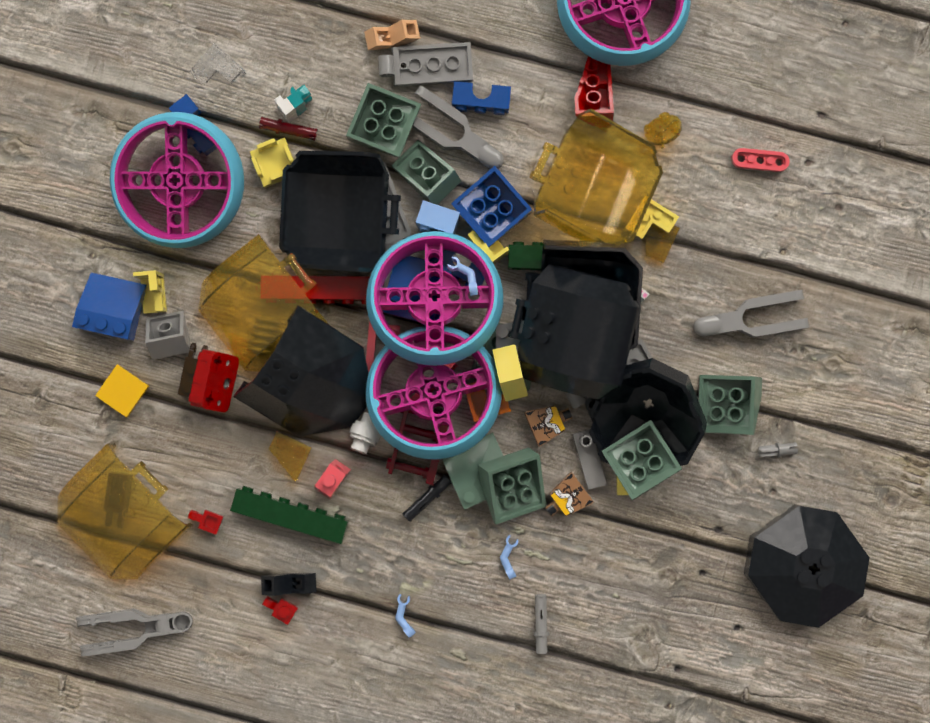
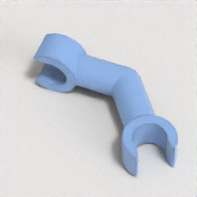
(467, 271)
(504, 558)
(409, 631)

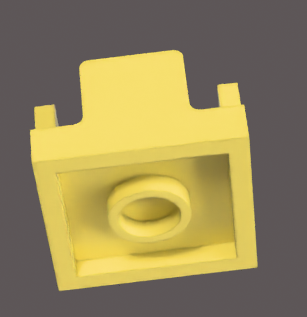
(271, 159)

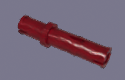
(288, 128)

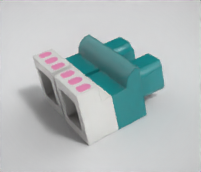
(294, 104)

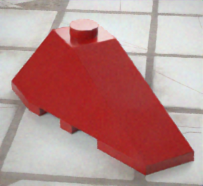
(595, 89)

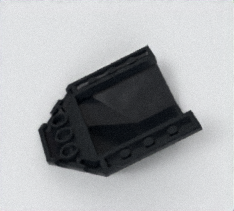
(310, 379)

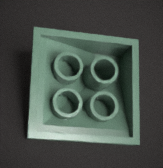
(730, 403)
(642, 460)
(465, 473)

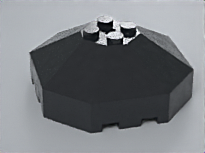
(673, 412)
(781, 559)

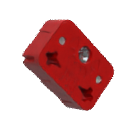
(214, 381)

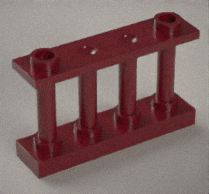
(427, 473)

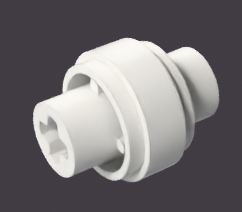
(364, 434)

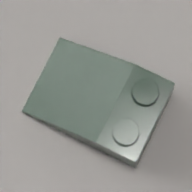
(426, 173)

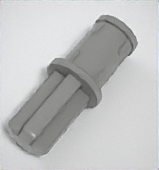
(778, 450)

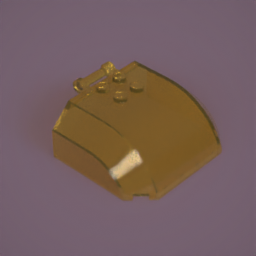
(597, 181)
(251, 301)
(117, 516)

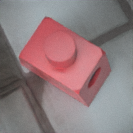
(332, 478)

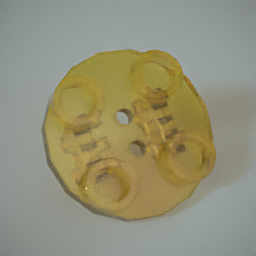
(663, 129)

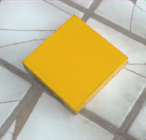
(122, 390)

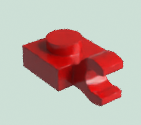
(208, 521)
(282, 610)

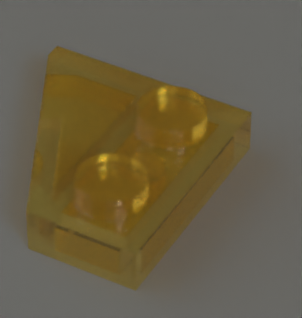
(659, 242)
(290, 453)

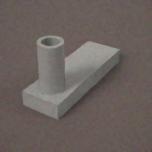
(589, 460)

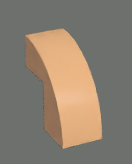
(393, 36)

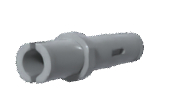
(541, 623)

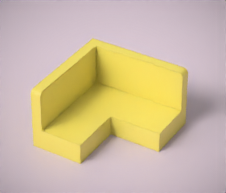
(657, 216)
(494, 252)
(155, 296)
(509, 372)

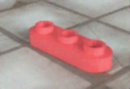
(768, 157)

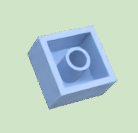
(437, 218)

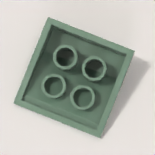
(383, 121)
(513, 485)

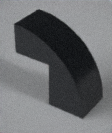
(288, 583)

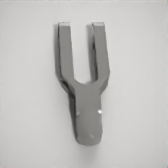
(469, 143)
(733, 320)
(155, 626)

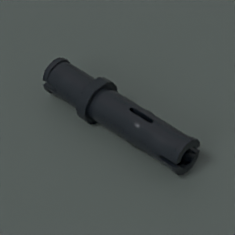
(422, 502)

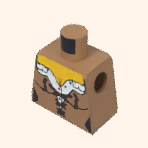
(547, 423)
(568, 496)

